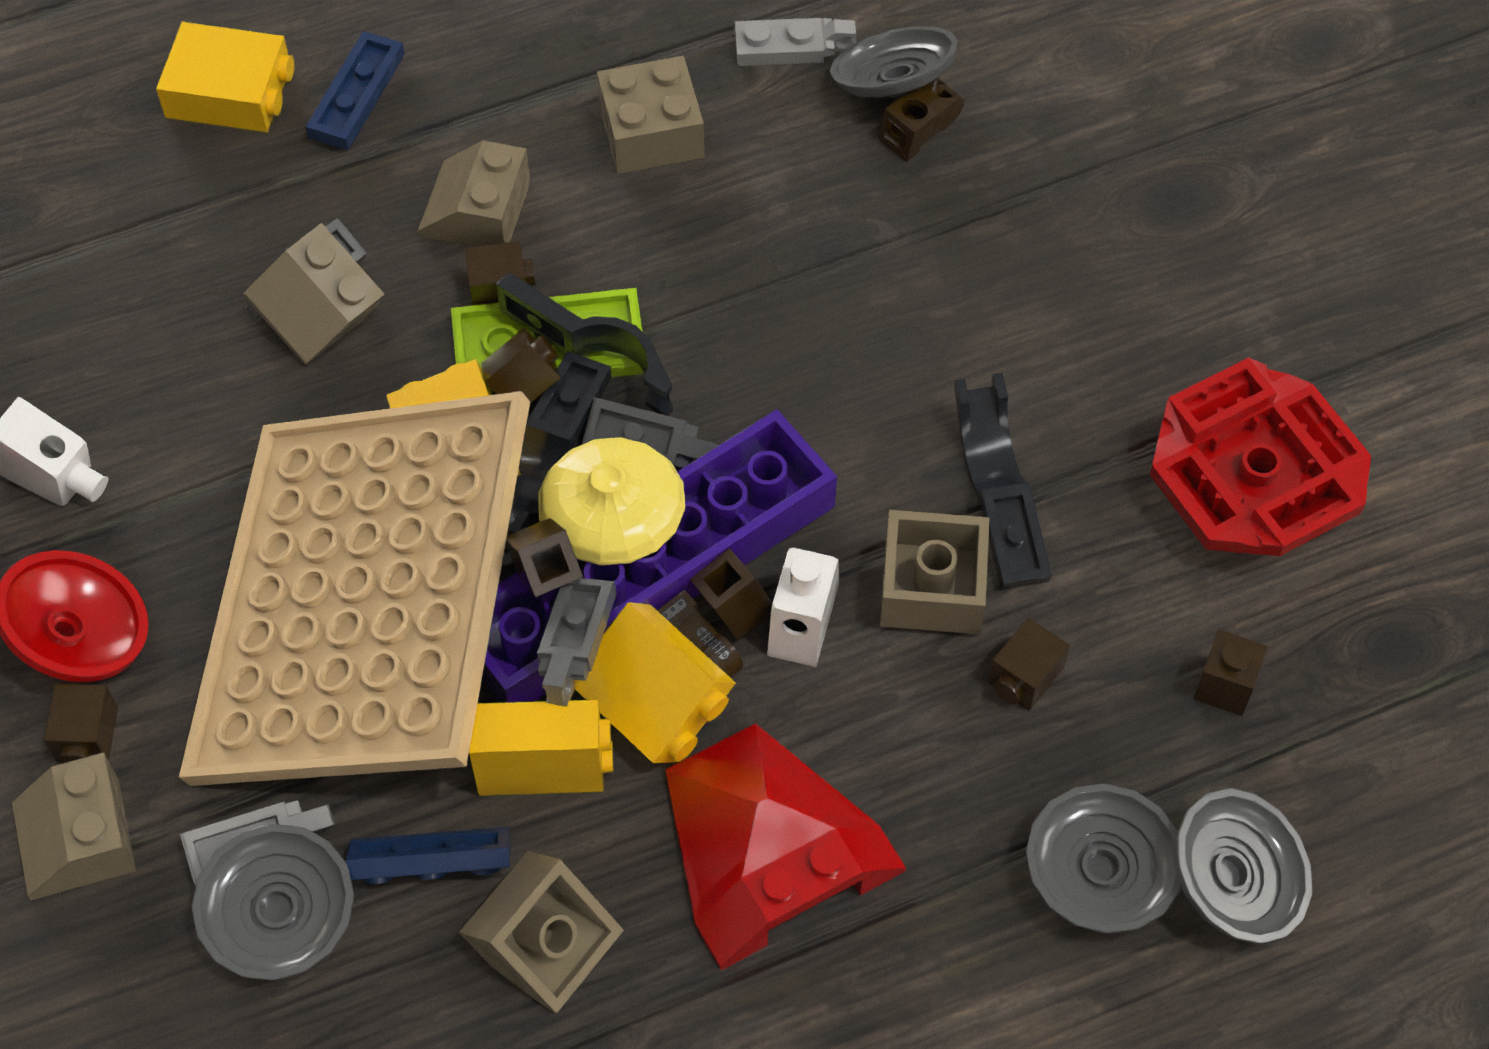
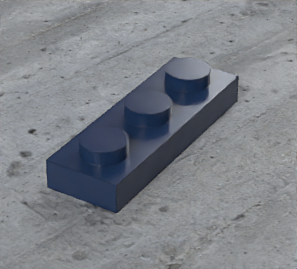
(355, 90)
(429, 854)

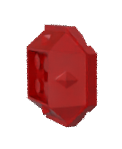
(1265, 423)

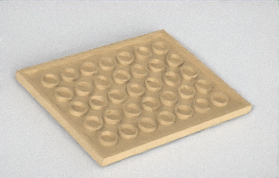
(360, 594)

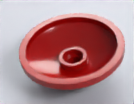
(73, 597)

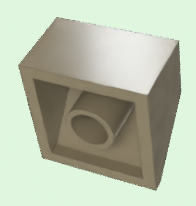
(478, 196)
(314, 294)
(72, 827)
(542, 930)

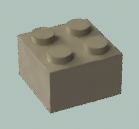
(650, 114)
(935, 572)

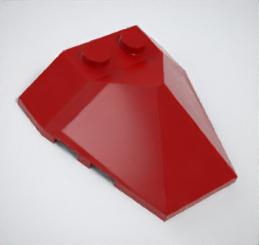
(766, 841)

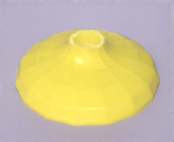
(613, 500)

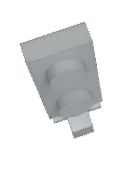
(791, 40)
(204, 841)

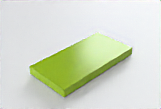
(484, 328)

